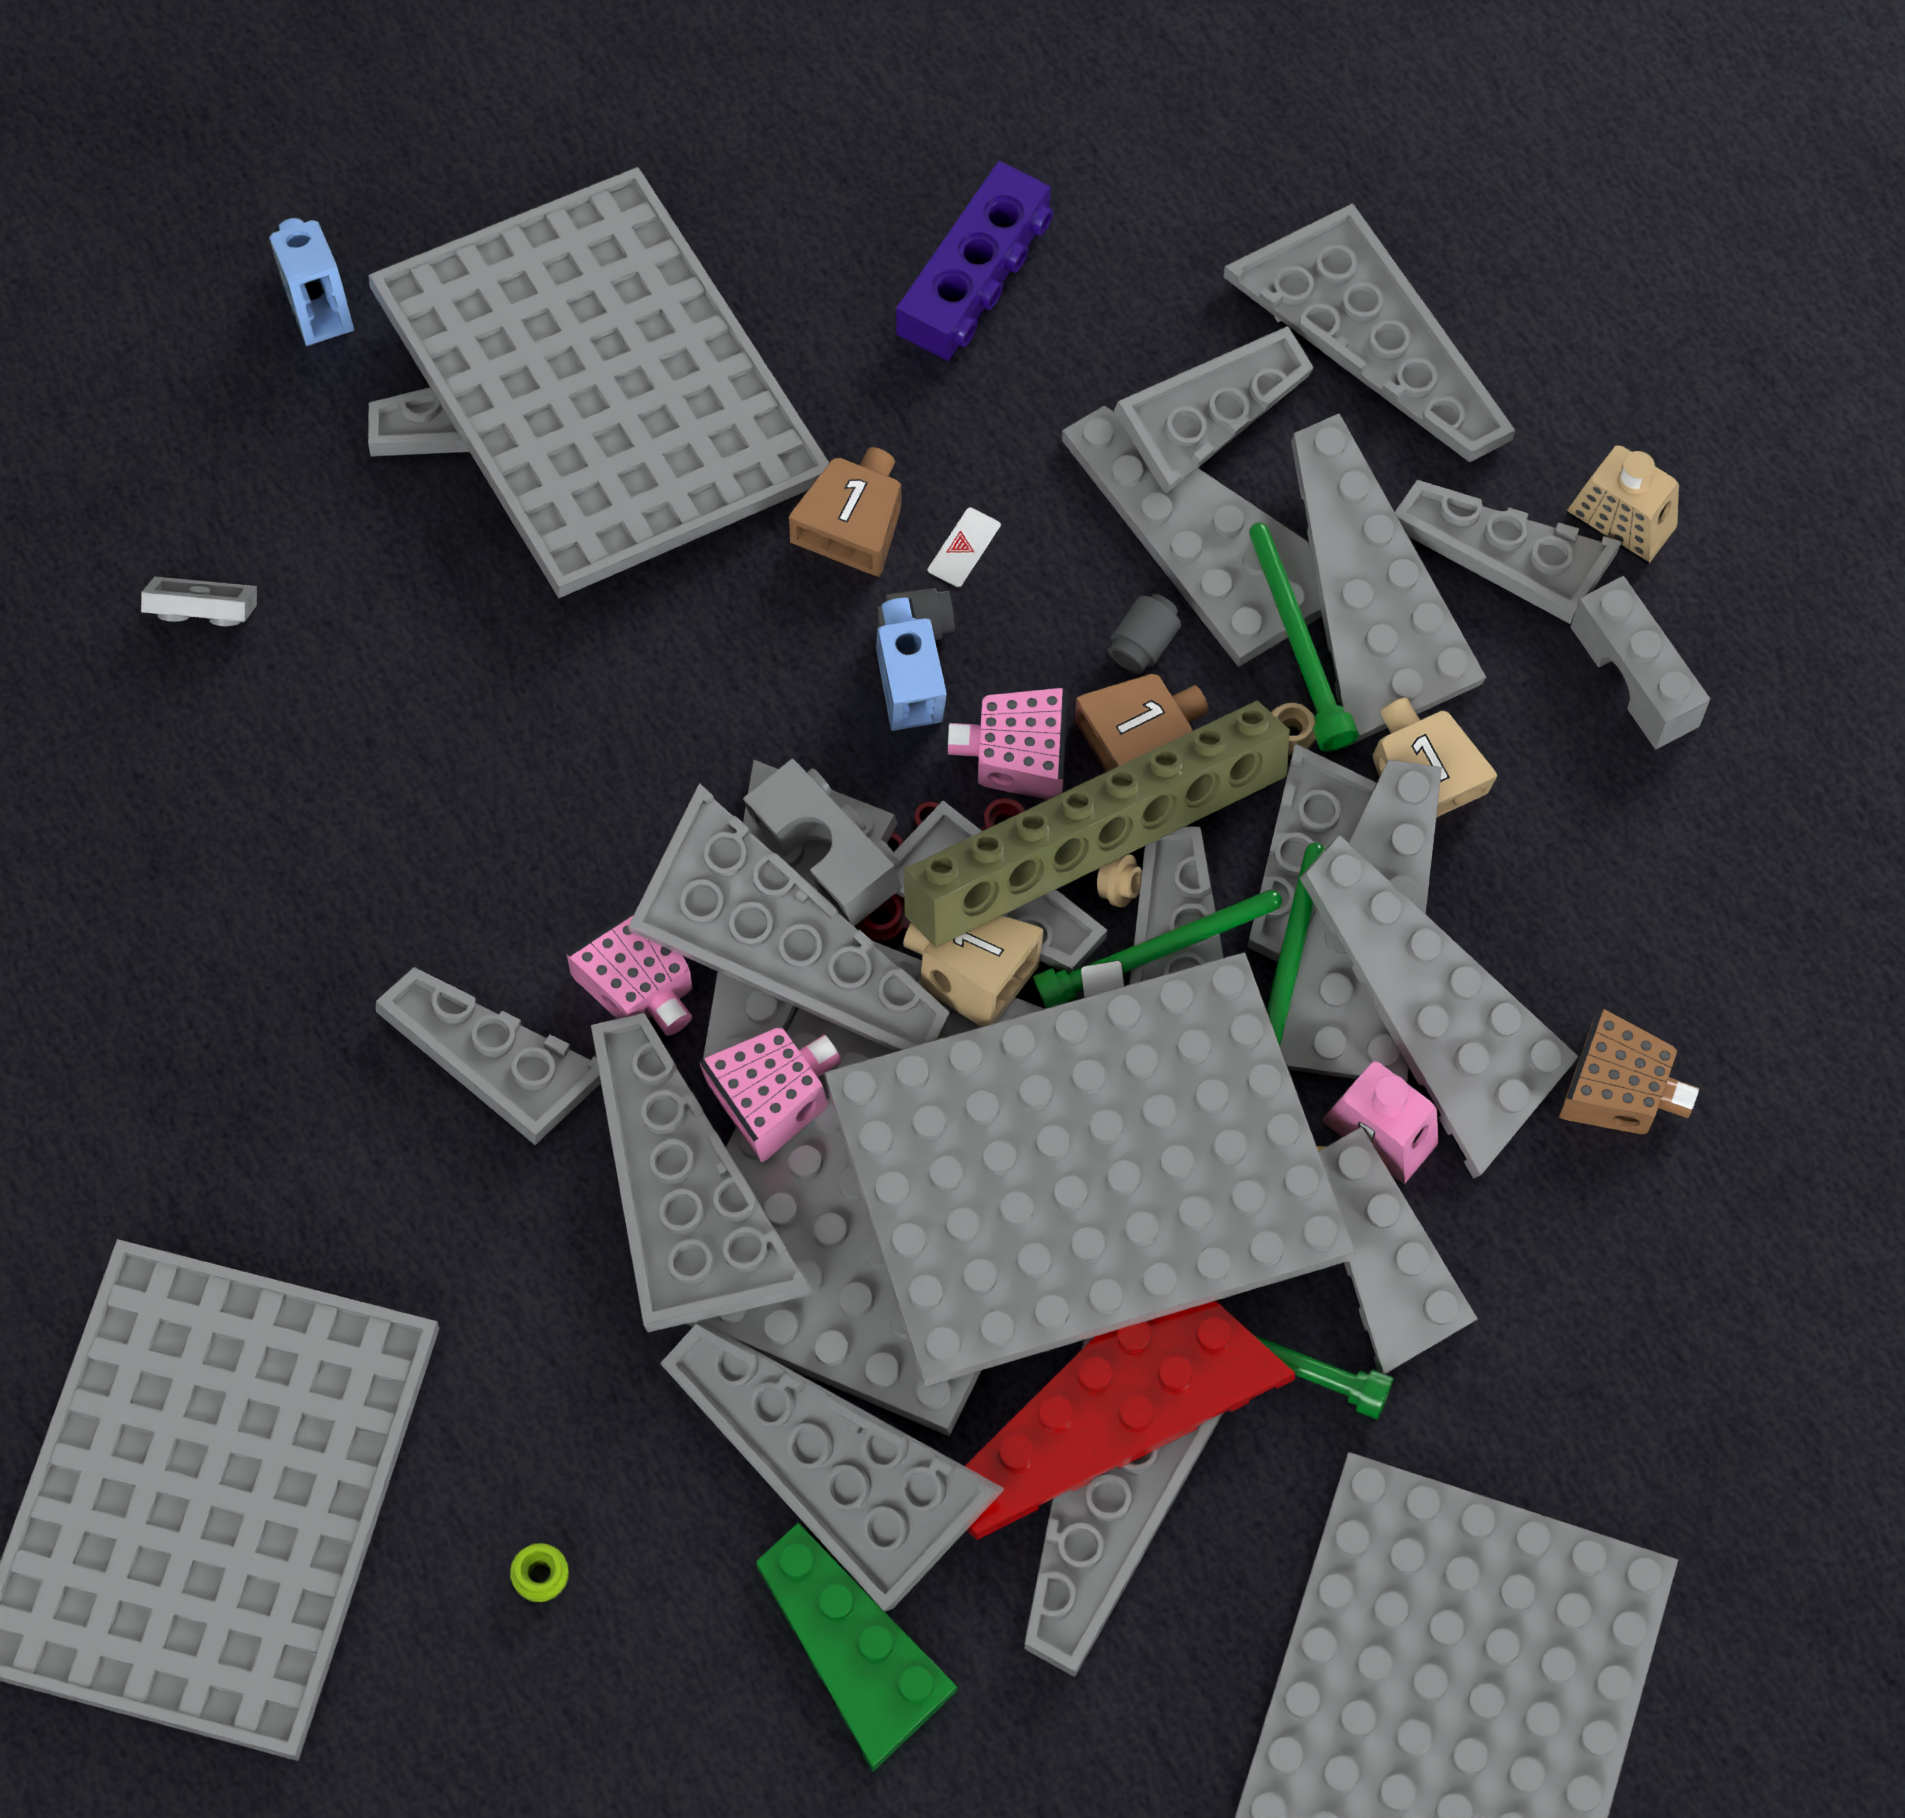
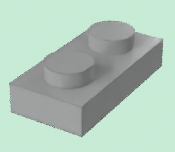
(182, 598)

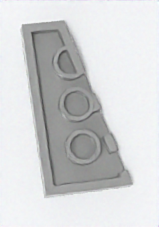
(1204, 408)
(411, 426)
(1520, 555)
(1315, 807)
(1173, 894)
(1068, 931)
(507, 1066)
(1396, 1271)

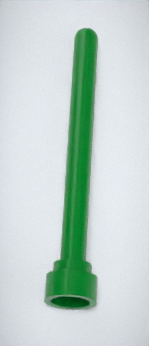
(1333, 725)
(1292, 948)
(1062, 986)
(1364, 1390)

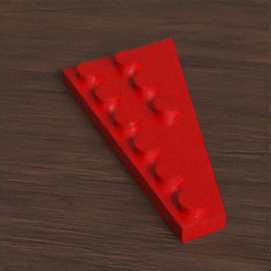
(1122, 1402)

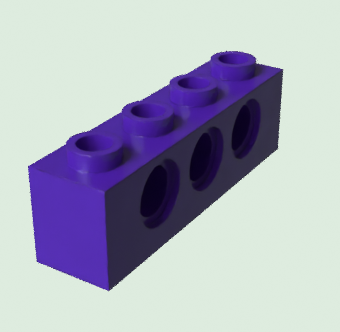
(1003, 198)

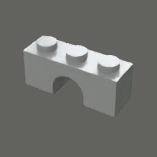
(1661, 687)
(798, 809)

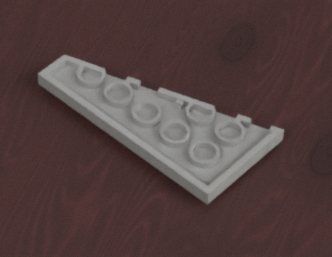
(1361, 311)
(1375, 596)
(1331, 1015)
(1450, 1019)
(687, 1209)
(853, 1479)
(1097, 1544)

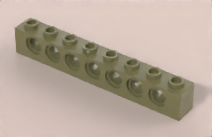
(1095, 823)

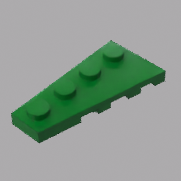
(863, 1657)

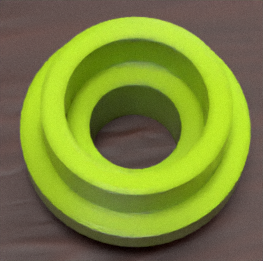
(535, 1556)

